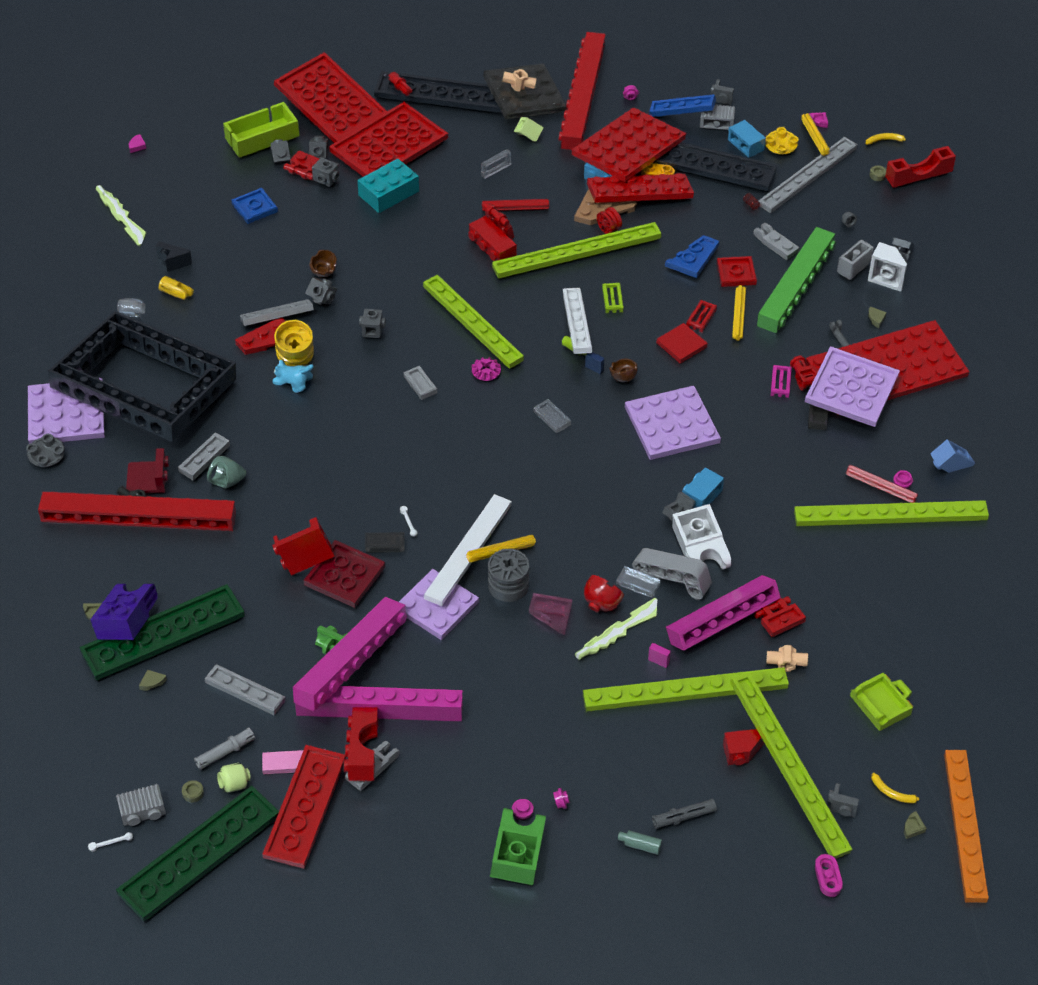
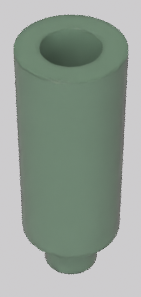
(641, 841)

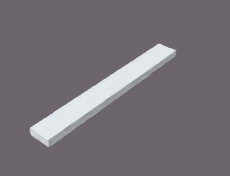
(474, 539)

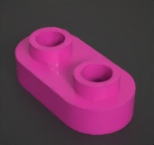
(828, 877)

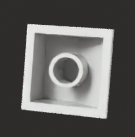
(887, 267)

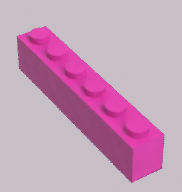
(723, 612)

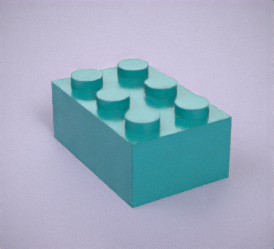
(388, 185)

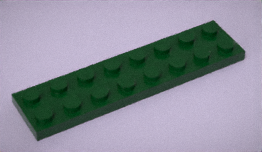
(164, 632)
(197, 853)

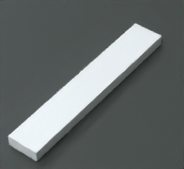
(577, 321)

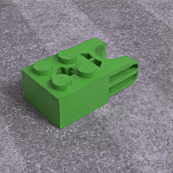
(517, 849)

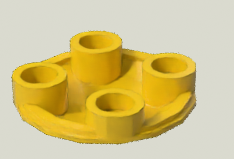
(781, 141)

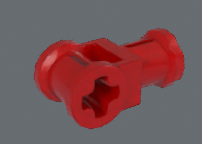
(804, 374)

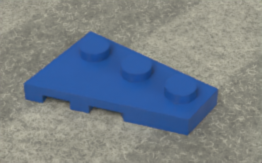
(695, 257)

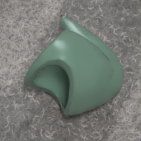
(227, 472)

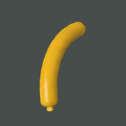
(885, 136)
(892, 793)

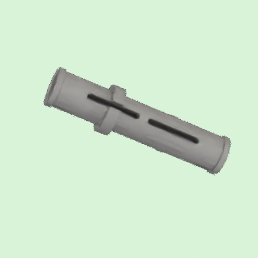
(230, 745)

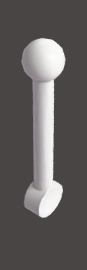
(403, 510)
(93, 846)

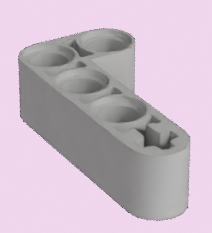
(676, 568)

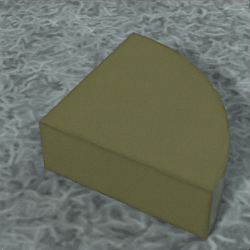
(876, 316)
(90, 609)
(152, 679)
(914, 826)

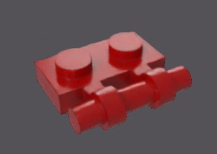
(301, 165)
(498, 219)
(782, 620)

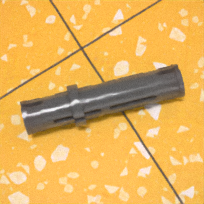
(707, 807)

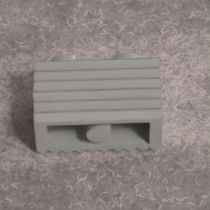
(720, 118)
(855, 259)
(141, 805)

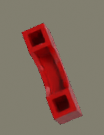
(937, 163)
(360, 759)

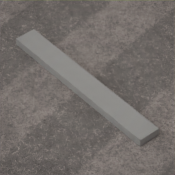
(807, 175)

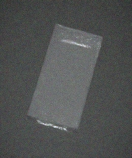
(496, 163)
(552, 416)
(638, 582)

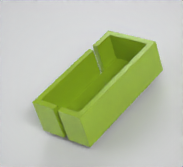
(256, 131)

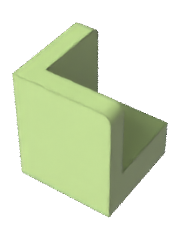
(528, 128)

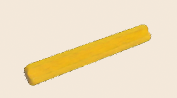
(815, 134)
(739, 312)
(488, 551)

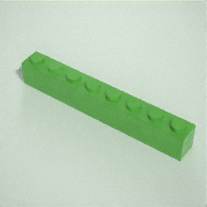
(796, 280)

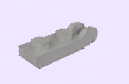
(776, 241)
(381, 763)

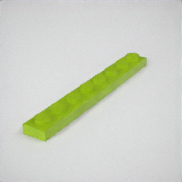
(473, 321)

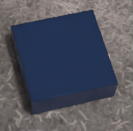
(594, 362)

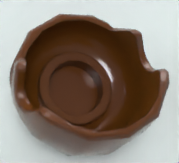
(323, 263)
(624, 370)

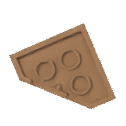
(589, 209)

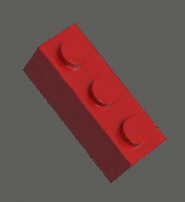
(491, 239)

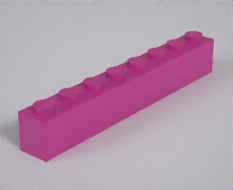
(349, 654)
(392, 703)

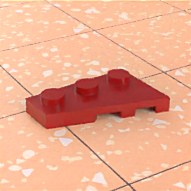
(260, 338)

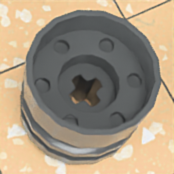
(508, 575)

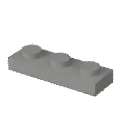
(203, 456)

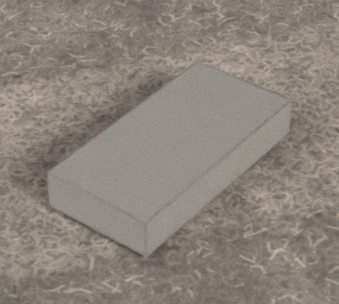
(420, 382)

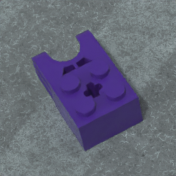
(124, 612)

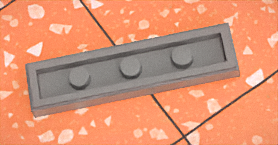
(276, 312)
(245, 689)

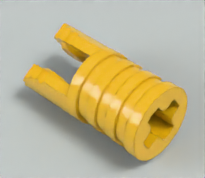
(175, 288)

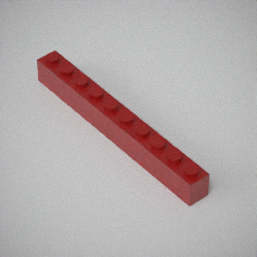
(583, 90)
(137, 511)

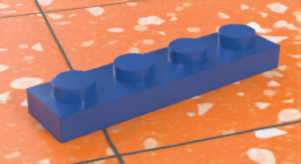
(682, 105)

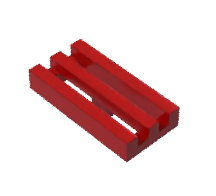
(690, 322)

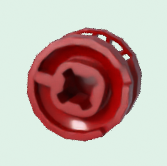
(609, 220)

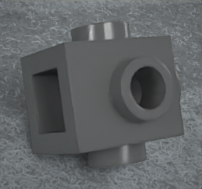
(325, 172)
(321, 291)
(372, 319)

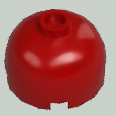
(601, 595)

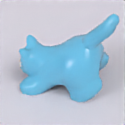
(292, 375)

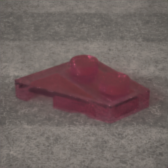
(551, 611)

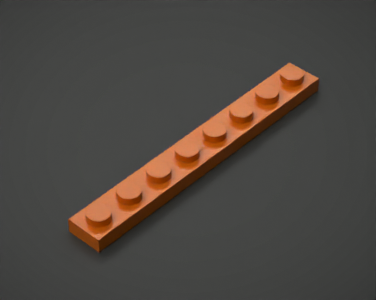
(966, 826)

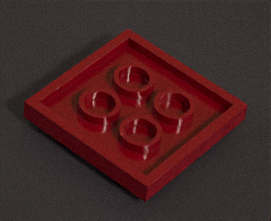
(345, 575)

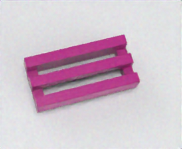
(780, 391)

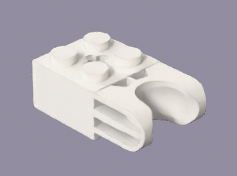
(701, 535)

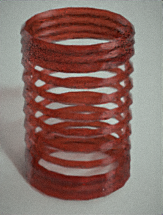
(749, 200)

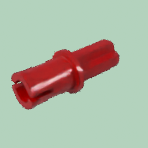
(400, 83)

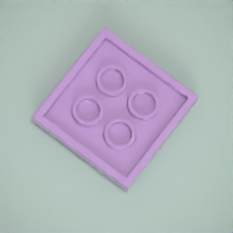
(433, 617)

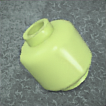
(233, 777)

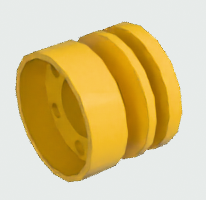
(294, 343)

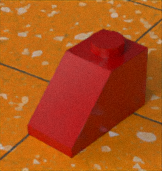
(741, 746)

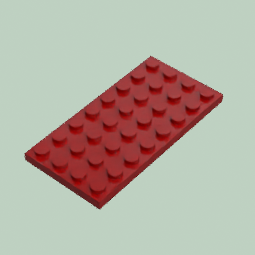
(918, 352)

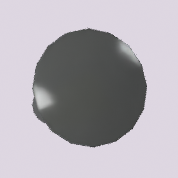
(45, 451)

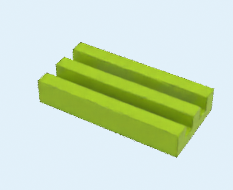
(613, 307)

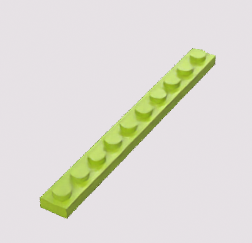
(576, 250)
(891, 513)
(679, 689)
(791, 766)

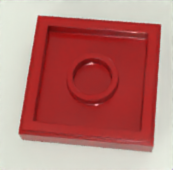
(736, 271)
(681, 343)

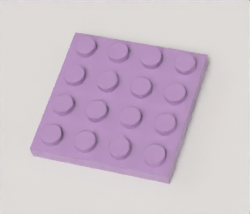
(852, 386)
(61, 416)
(672, 422)

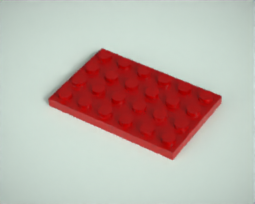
(329, 97)
(392, 136)
(628, 144)

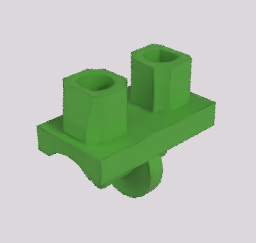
(327, 638)

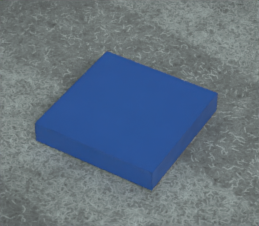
(254, 205)

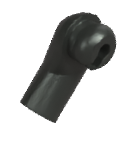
(124, 492)

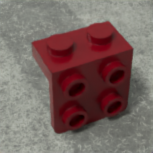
(149, 475)

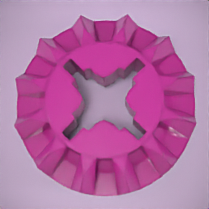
(486, 374)

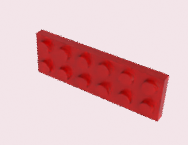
(640, 188)
(304, 806)

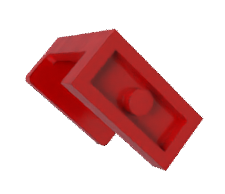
(304, 548)

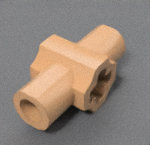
(519, 80)
(787, 658)

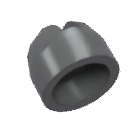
(849, 219)

